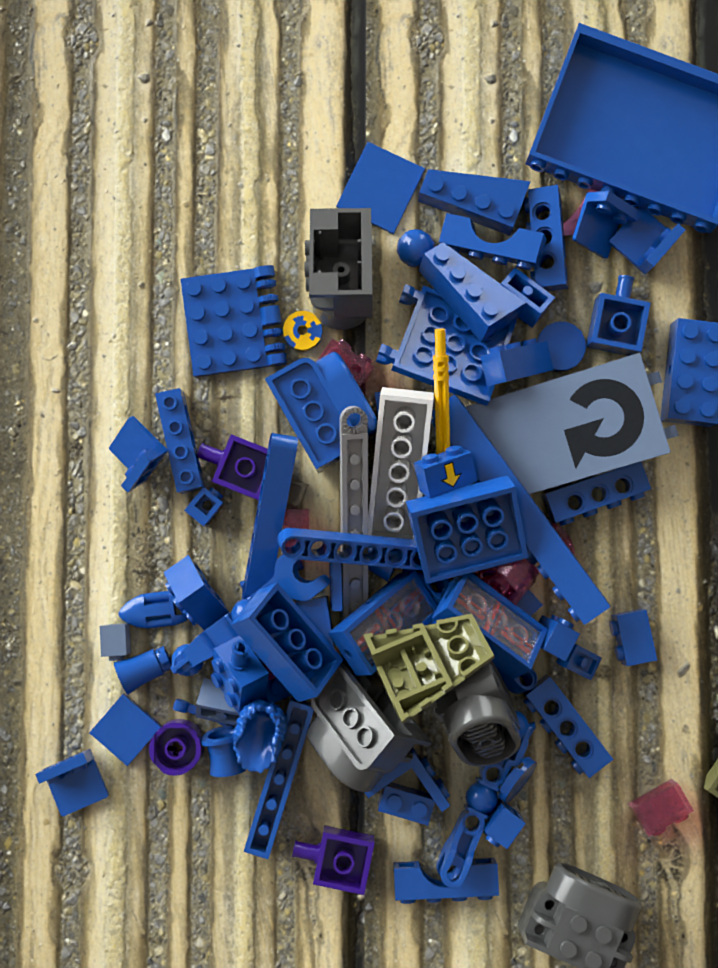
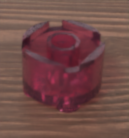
(511, 579)

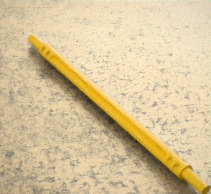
(441, 390)

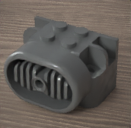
(340, 266)
(480, 718)
(360, 730)
(581, 919)

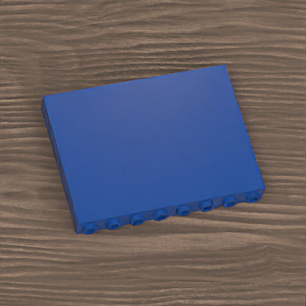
(634, 128)

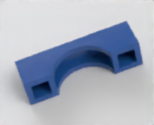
(523, 248)
(414, 884)

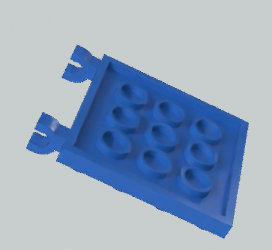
(463, 347)

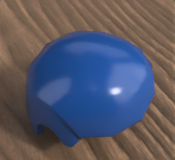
(413, 246)

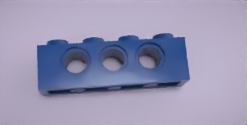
(540, 200)
(180, 441)
(632, 475)
(595, 755)

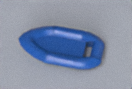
(152, 611)

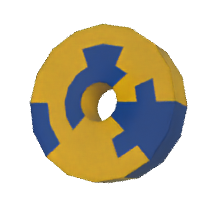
(308, 321)

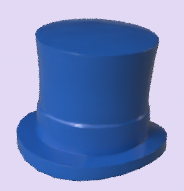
(221, 752)

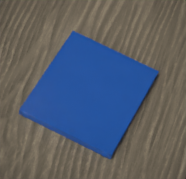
(383, 184)

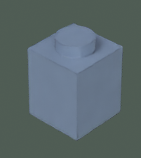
(115, 641)

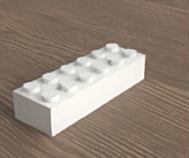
(400, 441)

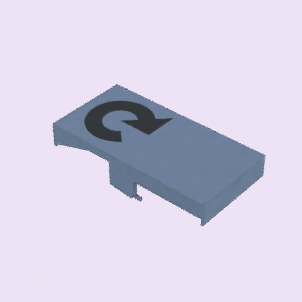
(577, 424)

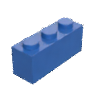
(516, 361)

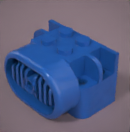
(313, 400)

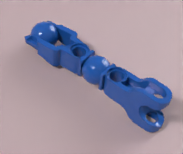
(189, 658)
(480, 800)

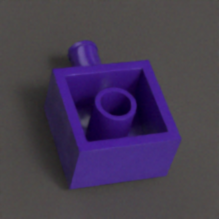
(238, 465)
(340, 859)

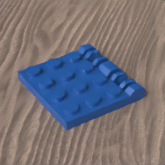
(228, 321)

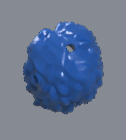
(259, 735)

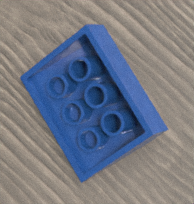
(468, 529)

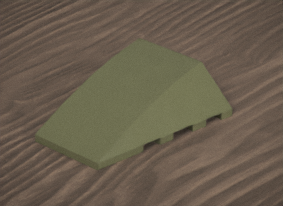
(427, 660)

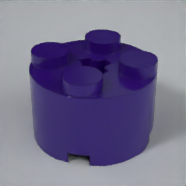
(166, 756)

